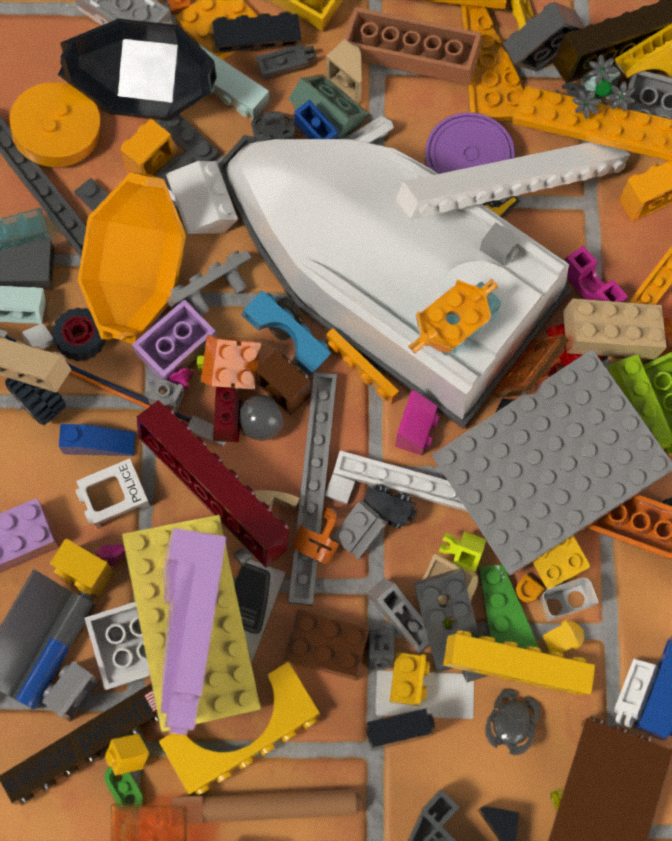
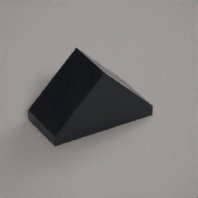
(501, 822)

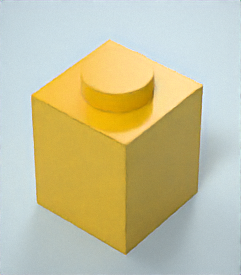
(126, 754)

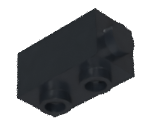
(396, 509)

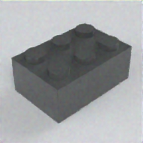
(542, 36)

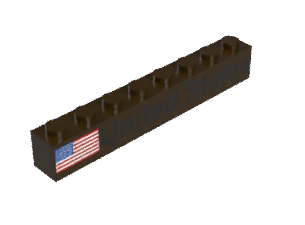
(79, 747)

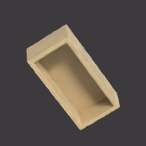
(614, 328)

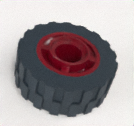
(77, 347)

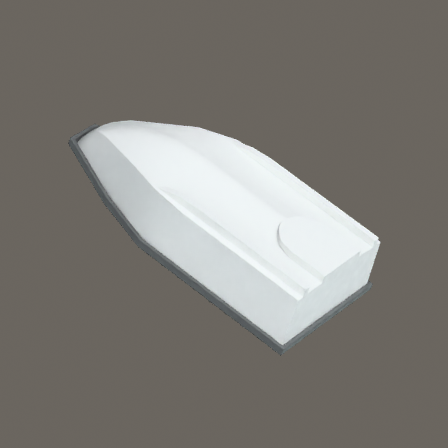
(361, 266)

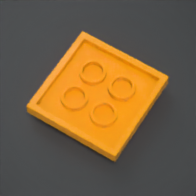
(198, 18)

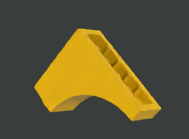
(650, 54)

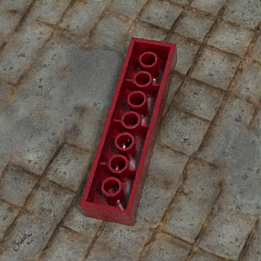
(213, 483)

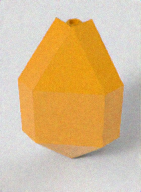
(131, 257)

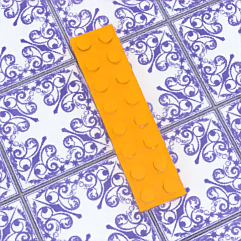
(612, 128)

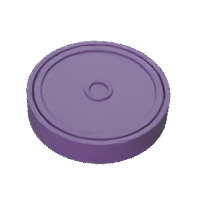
(467, 142)

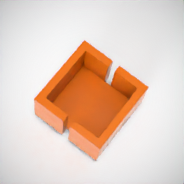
(230, 362)

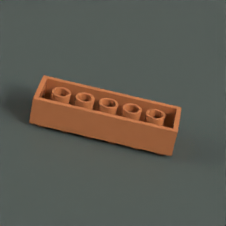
(415, 45)

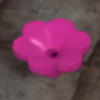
(182, 377)
(111, 553)

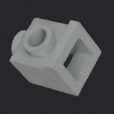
(171, 398)

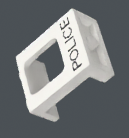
(130, 485)

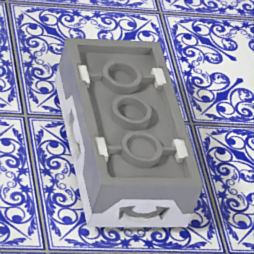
(108, 10)

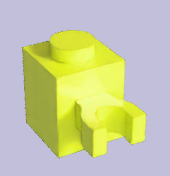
(466, 551)

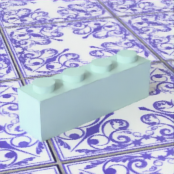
(238, 89)
(22, 304)

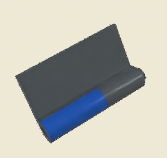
(39, 636)

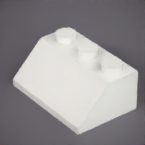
(202, 198)

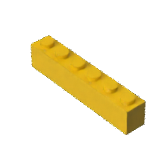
(519, 664)

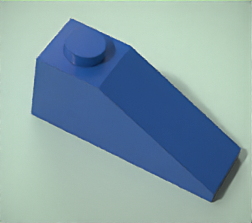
(95, 440)

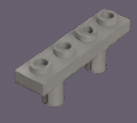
(192, 291)

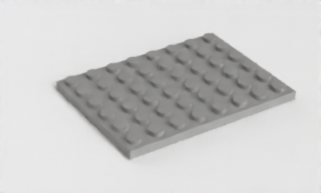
(552, 462)

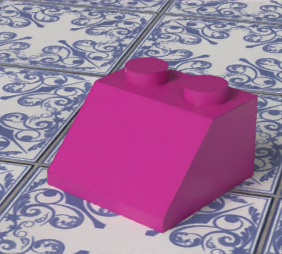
(416, 424)

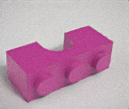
(586, 281)

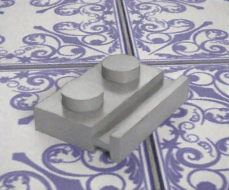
(359, 529)

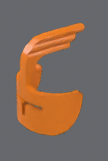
(303, 545)

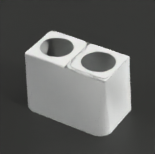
(582, 585)

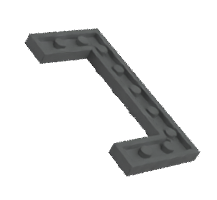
(184, 135)

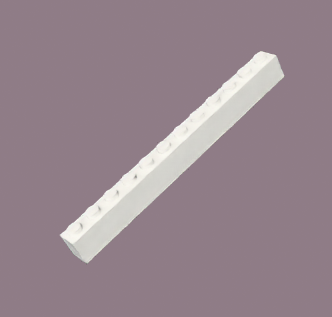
(508, 178)

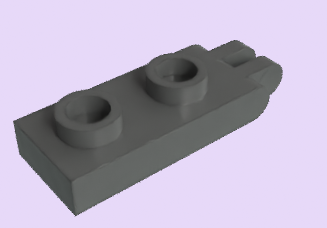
(285, 60)

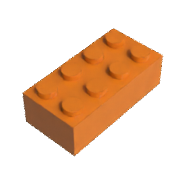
(639, 524)

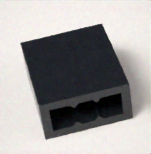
(399, 729)

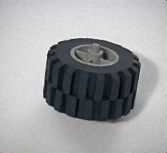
(38, 402)

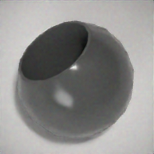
(260, 418)

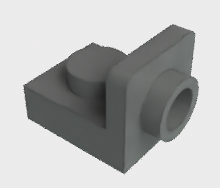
(381, 648)

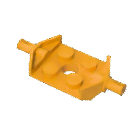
(461, 300)

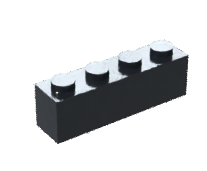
(255, 32)

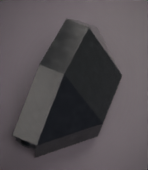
(138, 68)

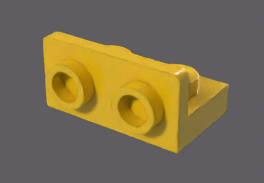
(408, 679)

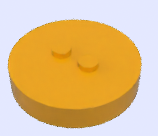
(54, 124)

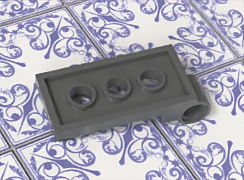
(434, 614)

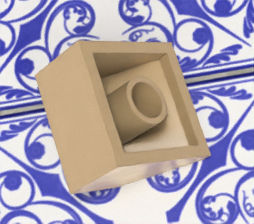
(344, 69)

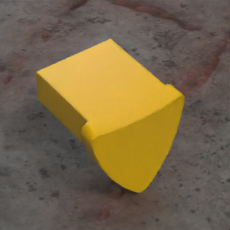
(564, 637)

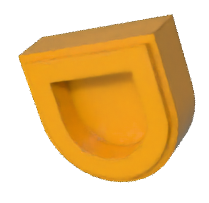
(528, 589)

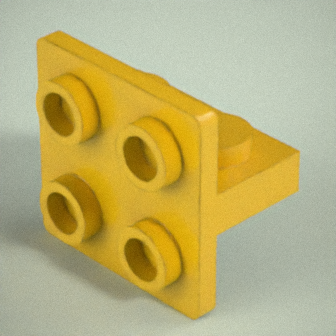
(561, 563)

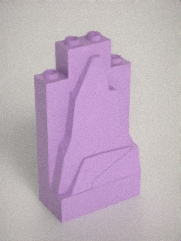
(191, 591)

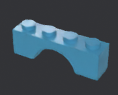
(265, 313)

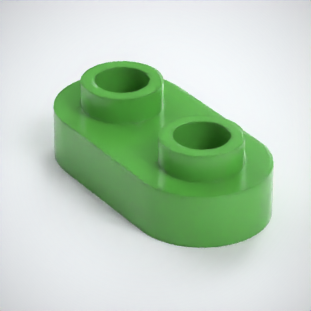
(124, 788)

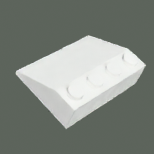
(118, 645)

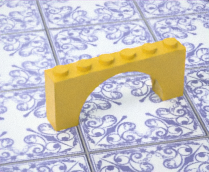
(201, 767)

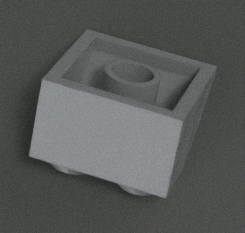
(70, 691)

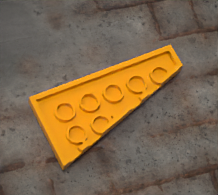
(495, 83)

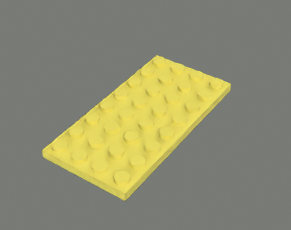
(228, 675)

